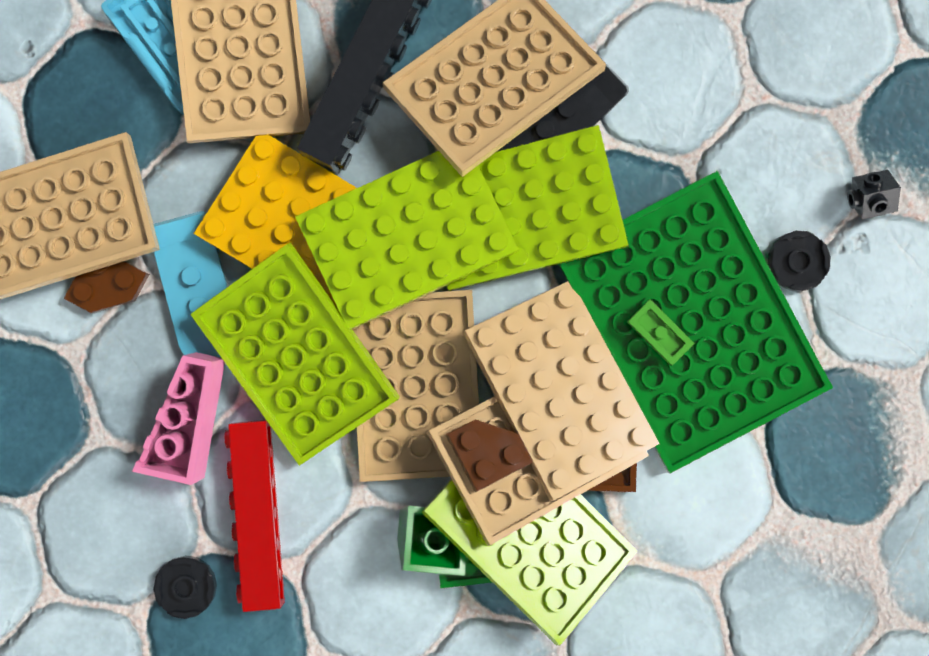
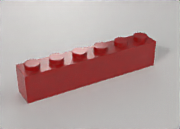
(256, 515)

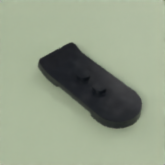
(578, 111)

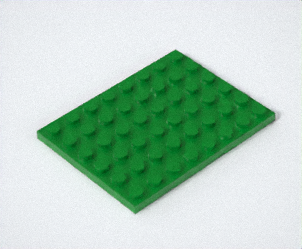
(717, 287)

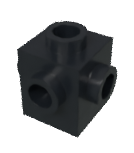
(874, 194)

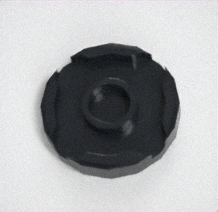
(799, 260)
(185, 587)

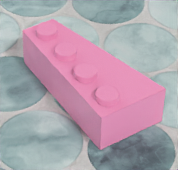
(185, 422)

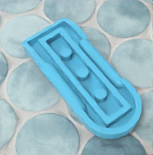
(151, 36)
(190, 277)

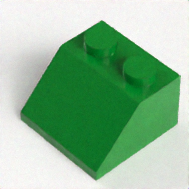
(425, 547)

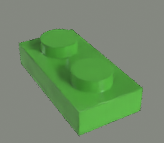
(660, 332)

